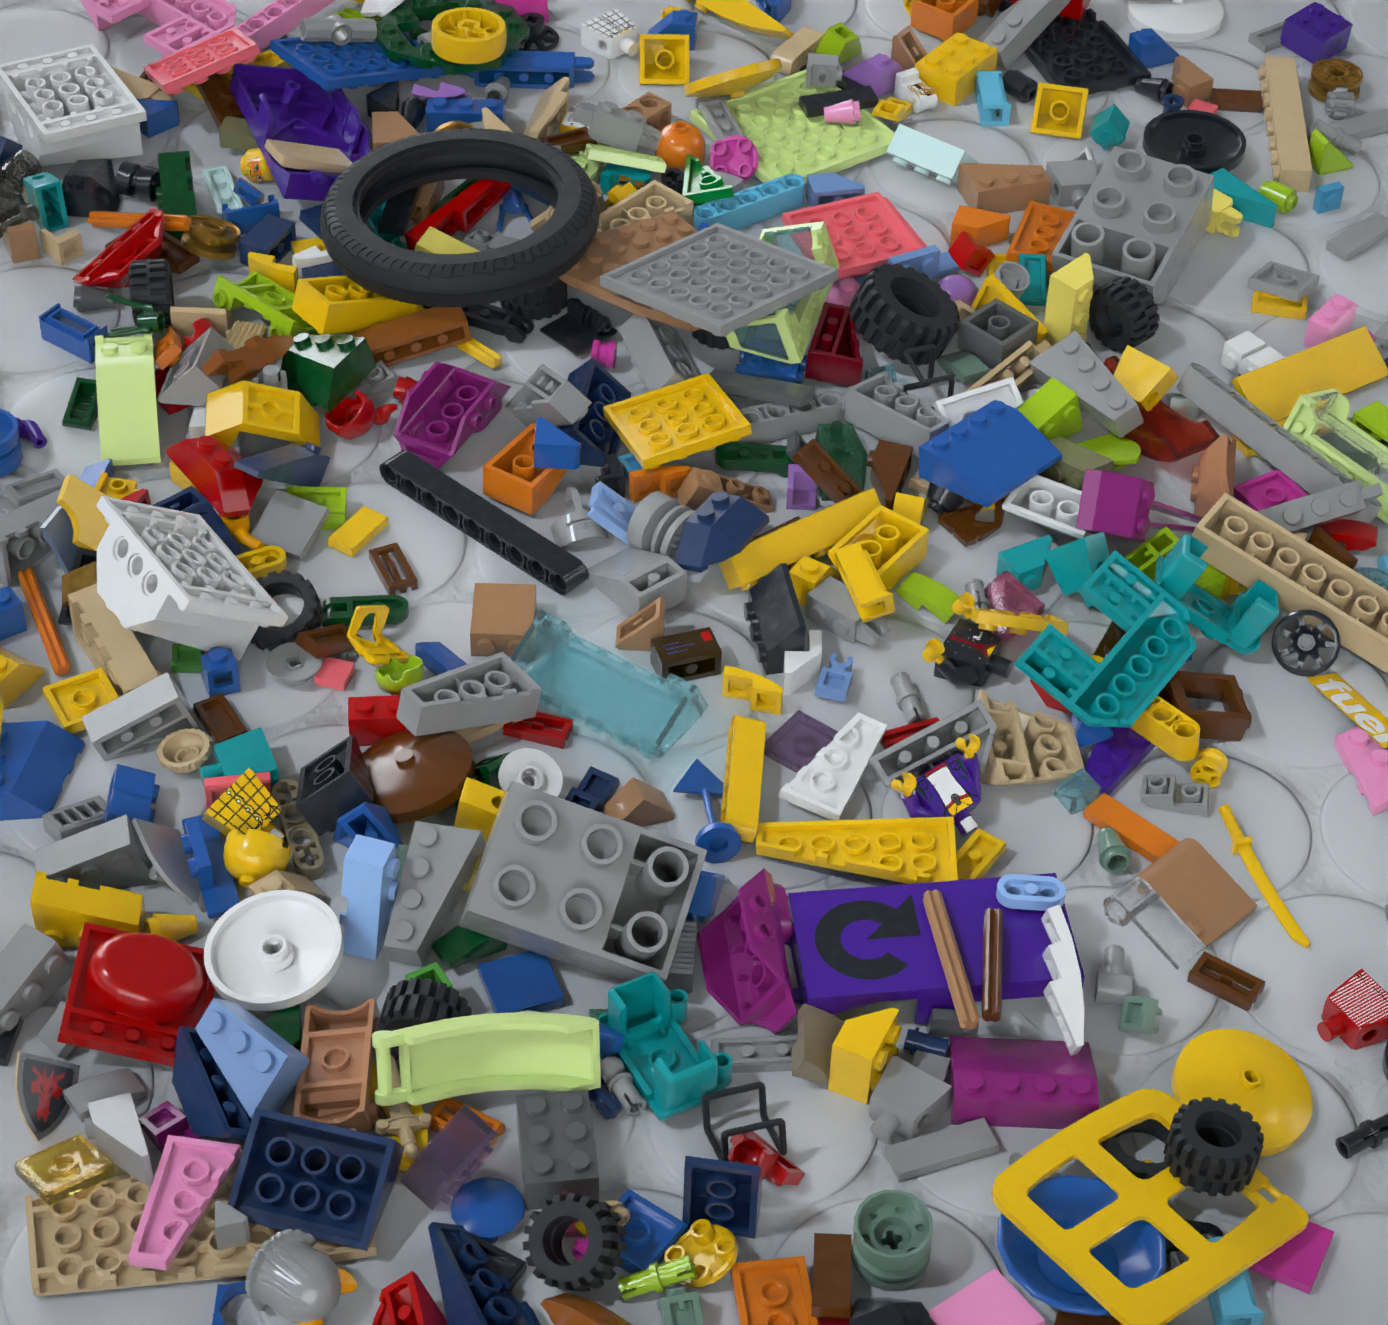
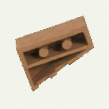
(1003, 186)

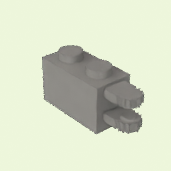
(834, 610)

